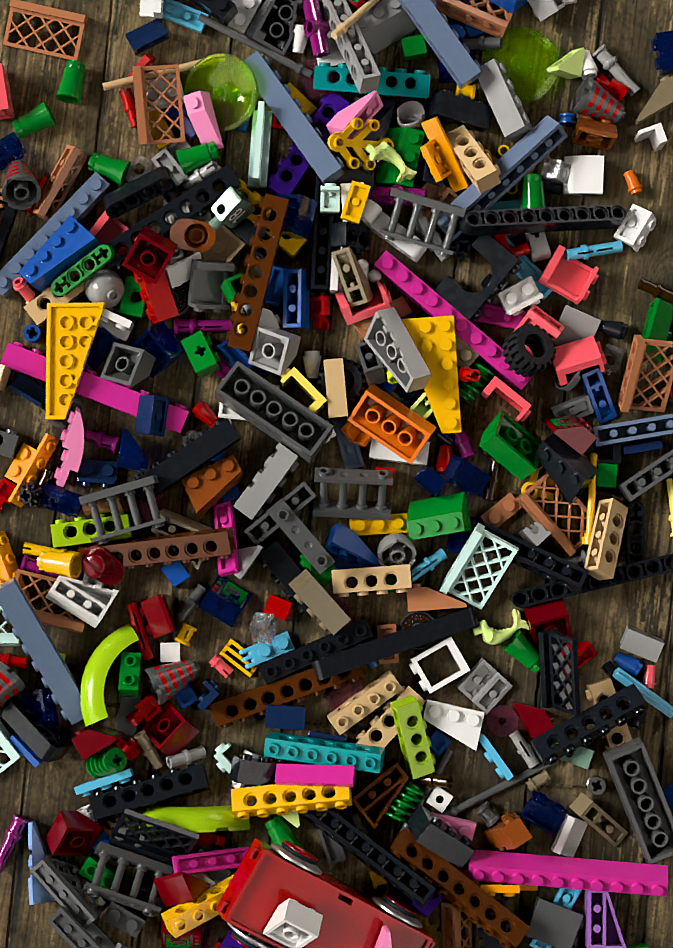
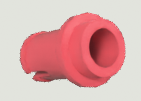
(22, 287)
(219, 664)
(649, 676)

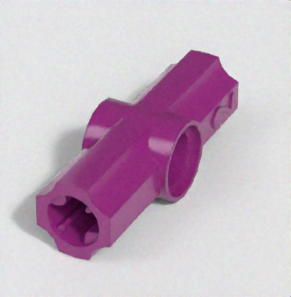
(316, 28)
(382, 195)

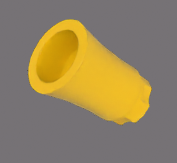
(61, 563)

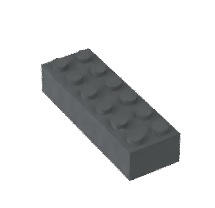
(273, 411)
(642, 799)

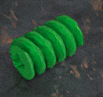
(468, 388)
(106, 763)
(405, 802)

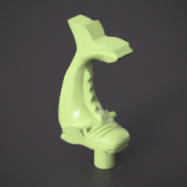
(389, 154)
(494, 636)

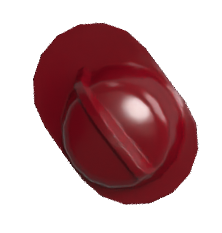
(102, 565)

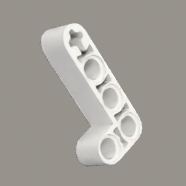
(375, 220)

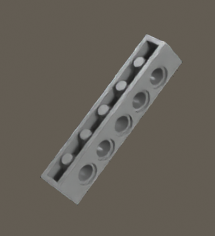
(352, 46)

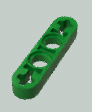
(81, 267)

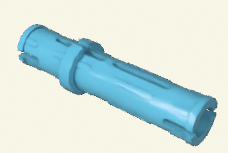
(572, 254)
(427, 564)

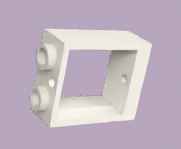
(424, 683)

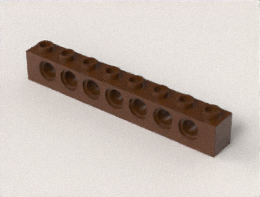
(280, 206)
(221, 536)
(223, 719)
(468, 890)

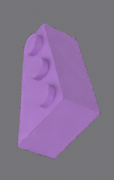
(600, 923)

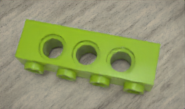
(61, 539)
(402, 710)

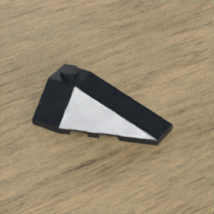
(385, 118)

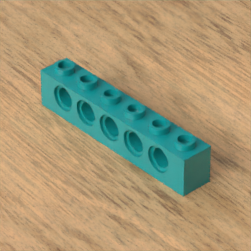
(419, 90)
(324, 751)

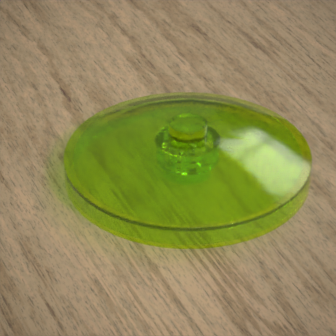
(526, 59)
(230, 86)

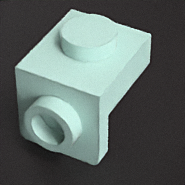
(330, 198)
(223, 762)

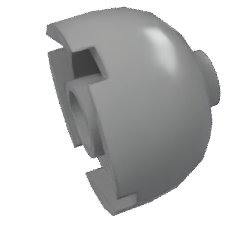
(105, 287)
(396, 550)

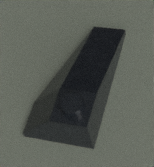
(274, 24)

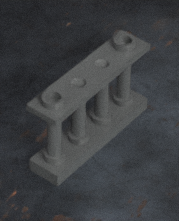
(437, 208)
(110, 496)
(347, 508)
(300, 536)
(124, 859)
(75, 933)

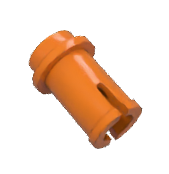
(632, 182)

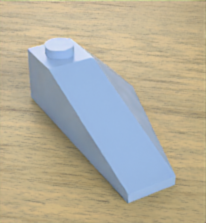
(37, 892)

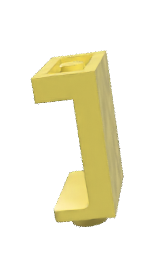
(293, 374)

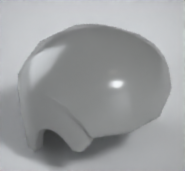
(410, 114)

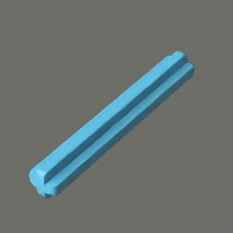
(647, 694)

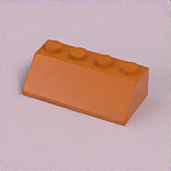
(391, 423)

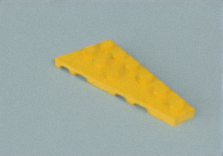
(68, 344)
(437, 346)

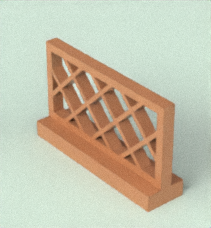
(48, 13)
(474, 17)
(142, 110)
(632, 376)
(539, 515)
(50, 619)

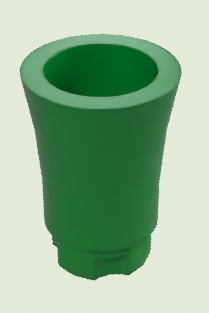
(72, 83)
(34, 120)
(197, 156)
(109, 167)
(533, 191)
(523, 651)
(281, 831)

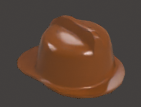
(192, 235)

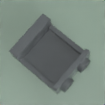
(205, 285)
(554, 924)

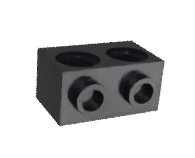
(349, 234)

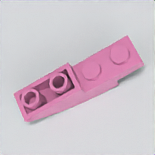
(74, 441)

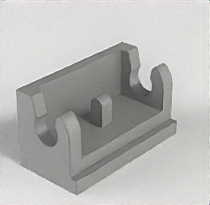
(535, 535)
(641, 643)

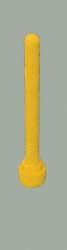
(591, 503)

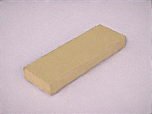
(335, 388)

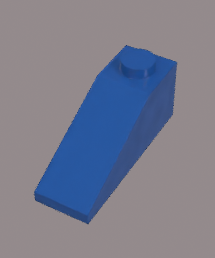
(594, 385)
(349, 547)

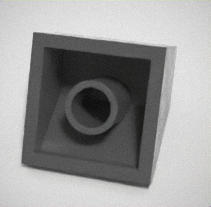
(127, 365)

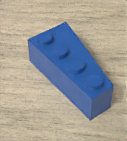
(59, 253)

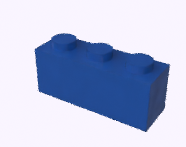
(296, 299)

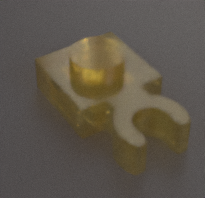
(431, 929)

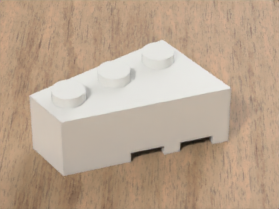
(81, 599)
(455, 720)

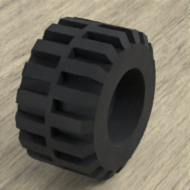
(518, 356)
(358, 378)

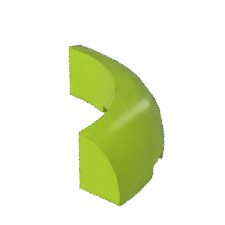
(96, 670)
(199, 818)

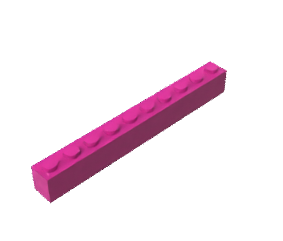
(436, 306)
(90, 386)
(568, 872)

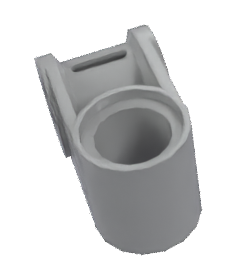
(538, 247)

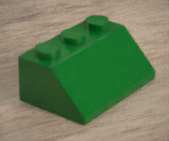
(407, 145)
(658, 325)
(511, 445)
(438, 516)

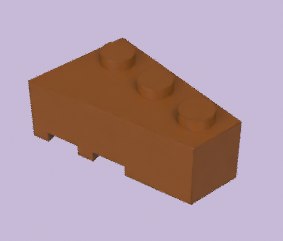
(212, 483)
(507, 833)

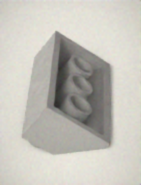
(385, 25)

